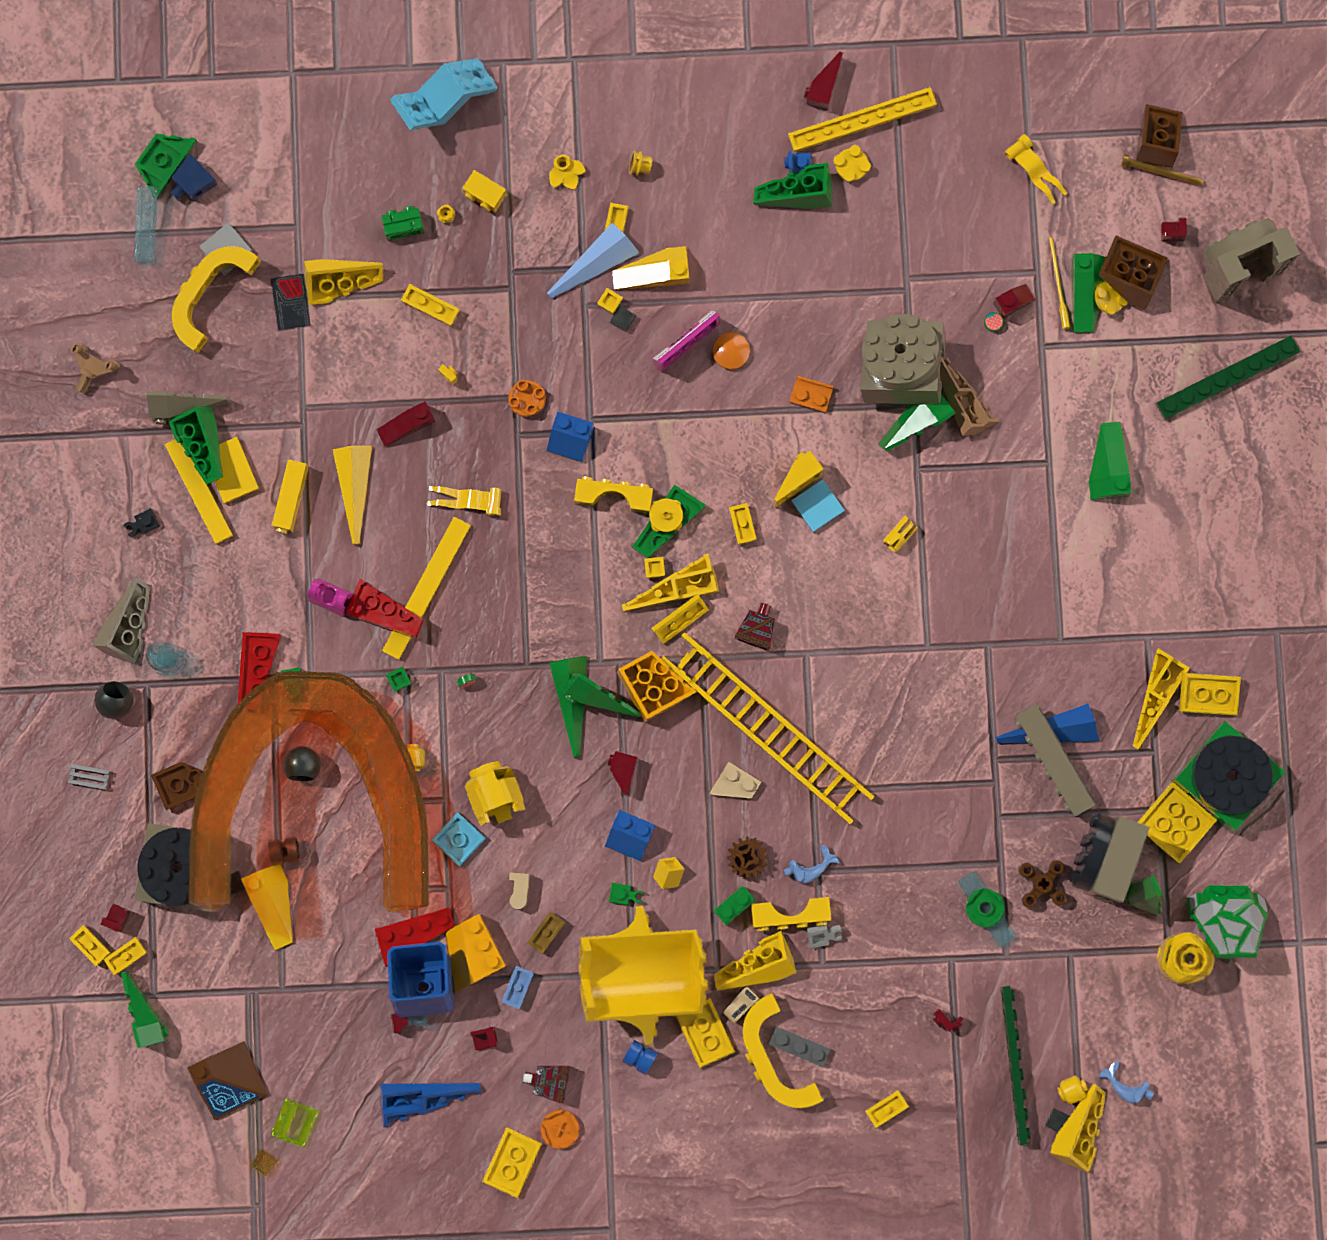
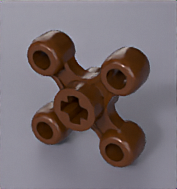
(1037, 890)

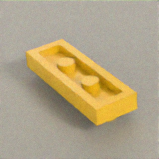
(430, 305)
(680, 619)

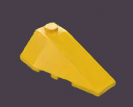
(658, 269)

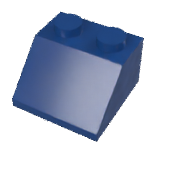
(570, 436)
(629, 835)

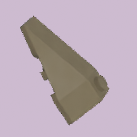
(166, 405)
(123, 628)

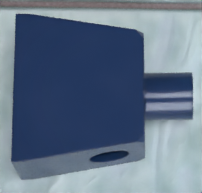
(192, 180)

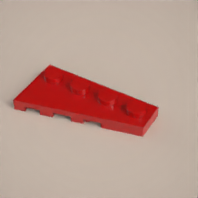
(376, 608)
(256, 660)
(414, 930)

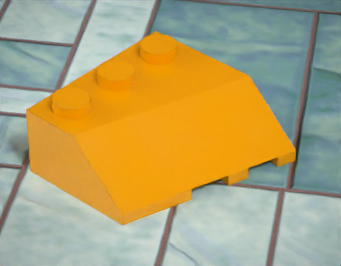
(653, 685)
(472, 953)

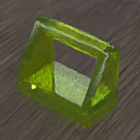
(285, 1118)

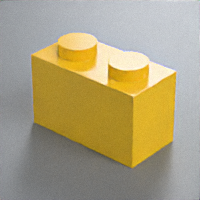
(484, 191)

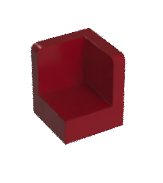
(1174, 230)
(116, 918)
(484, 1038)

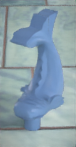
(806, 875)
(1129, 1094)

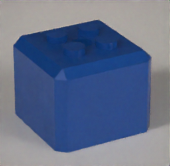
(418, 965)

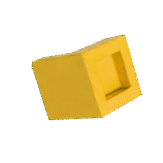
(668, 873)

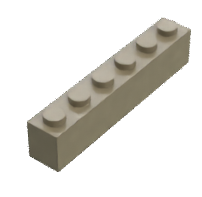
(1055, 759)

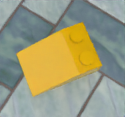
(802, 473)

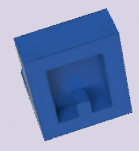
(796, 162)

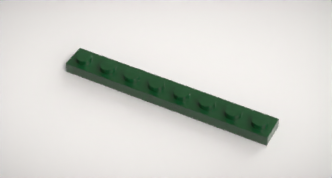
(1227, 377)
(1016, 1073)

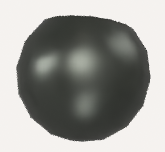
(113, 700)
(301, 764)

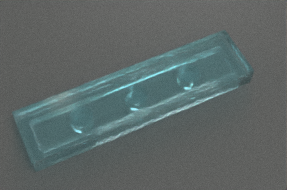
(145, 224)
(1001, 931)

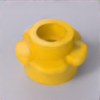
(446, 209)

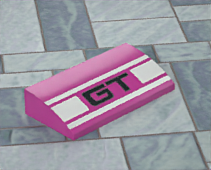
(686, 341)

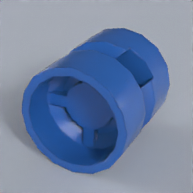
(639, 1057)

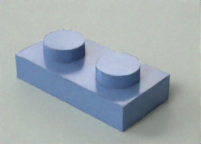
(517, 987)

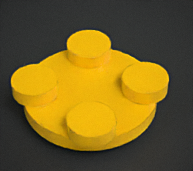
(851, 164)
(1108, 299)
(666, 515)

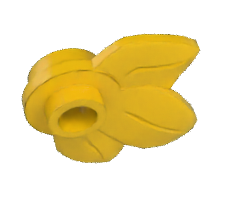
(566, 175)

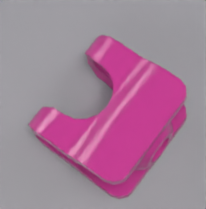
(328, 596)

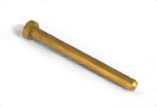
(1126, 161)

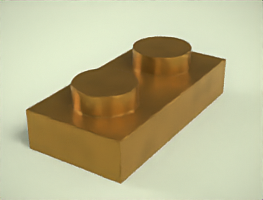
(546, 932)

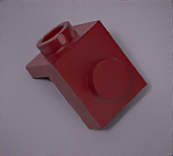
(941, 1020)

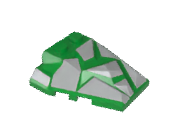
(1229, 919)

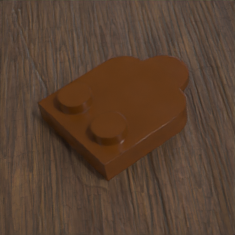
(177, 784)

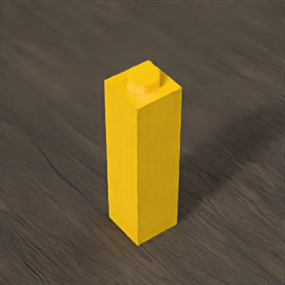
(290, 496)

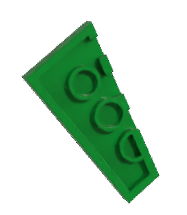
(651, 541)

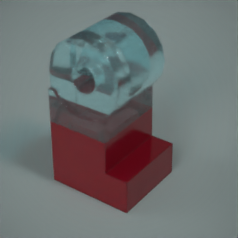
(399, 1022)

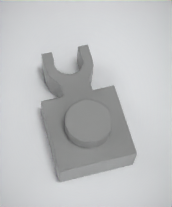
(820, 935)

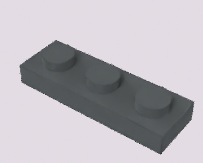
(799, 1046)

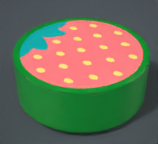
(993, 322)
(466, 680)

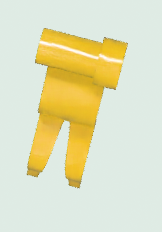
(1033, 165)
(470, 499)

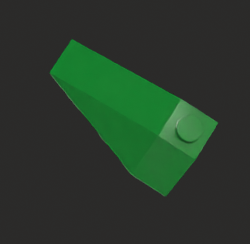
(804, 189)
(1085, 280)
(914, 420)
(199, 437)
(1109, 468)
(587, 692)
(148, 1026)

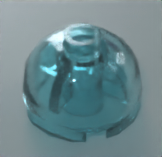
(164, 657)

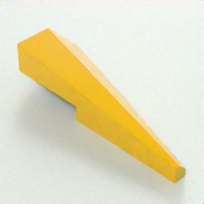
(353, 471)
(685, 584)
(1163, 682)

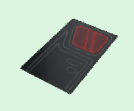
(290, 302)

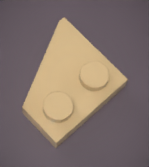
(735, 783)

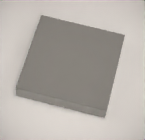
(223, 238)

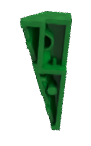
(572, 713)

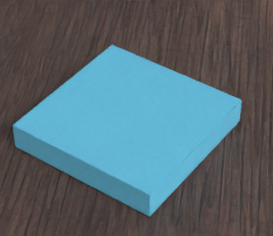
(817, 505)
(458, 839)

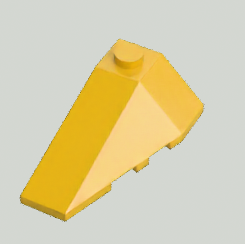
(334, 278)
(271, 901)
(763, 964)
(1076, 1138)

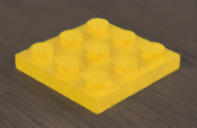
(1176, 822)

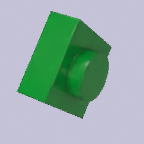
(398, 679)

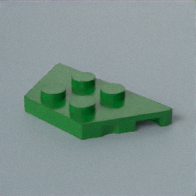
(162, 159)

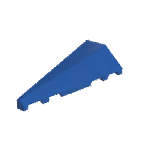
(1069, 726)
(412, 1098)

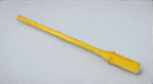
(1063, 310)

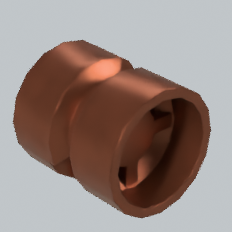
(277, 851)

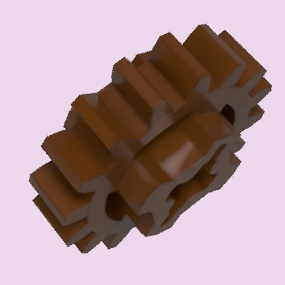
(757, 861)

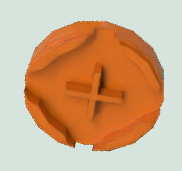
(560, 1129)

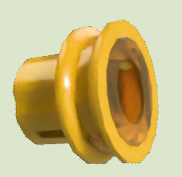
(639, 163)

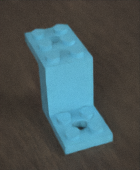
(444, 94)

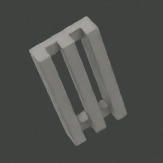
(73, 773)

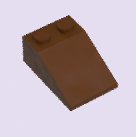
(1159, 136)

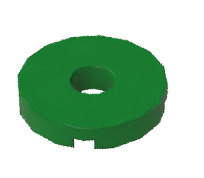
(973, 907)

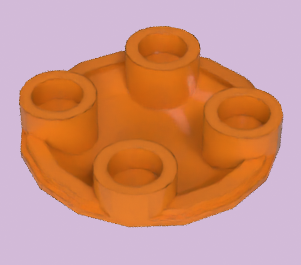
(731, 350)
(526, 398)

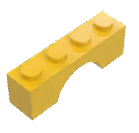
(590, 491)
(816, 911)

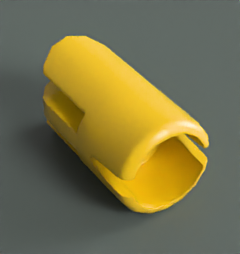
(900, 534)

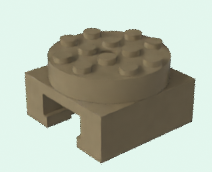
(1257, 242)
(904, 376)

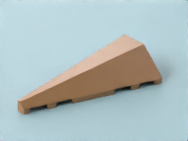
(969, 412)

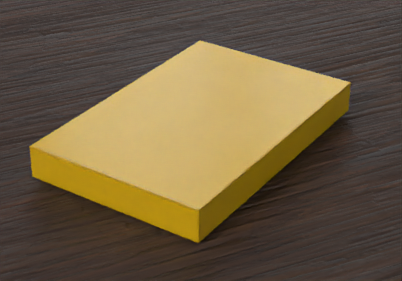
(237, 474)
(1210, 693)
(706, 1035)
(512, 1162)

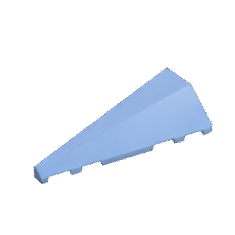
(606, 252)

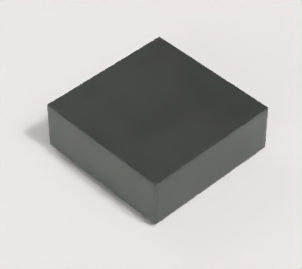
(622, 319)
(1056, 1120)

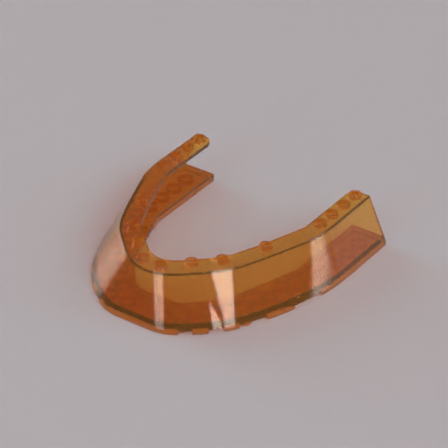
(368, 736)

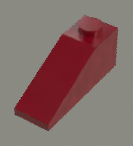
(822, 86)
(406, 424)

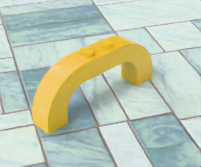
(198, 283)
(756, 1055)

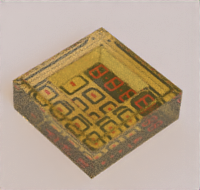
(263, 1162)

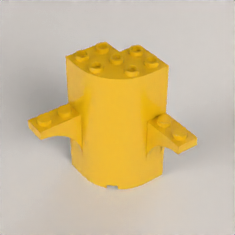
(642, 975)

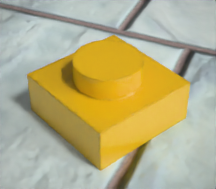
(610, 301)
(449, 374)
(654, 567)

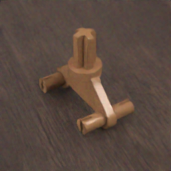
(90, 366)

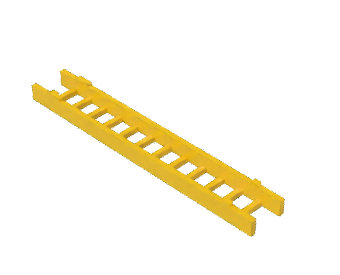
(769, 710)

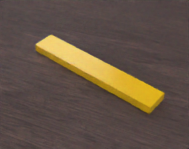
(200, 493)

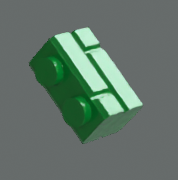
(402, 223)
(734, 905)

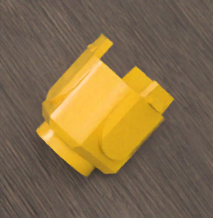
(494, 792)
(1175, 968)

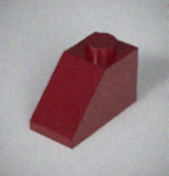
(1013, 300)
(622, 769)

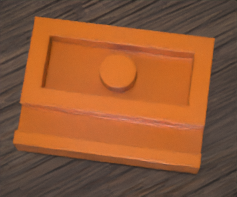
(811, 394)

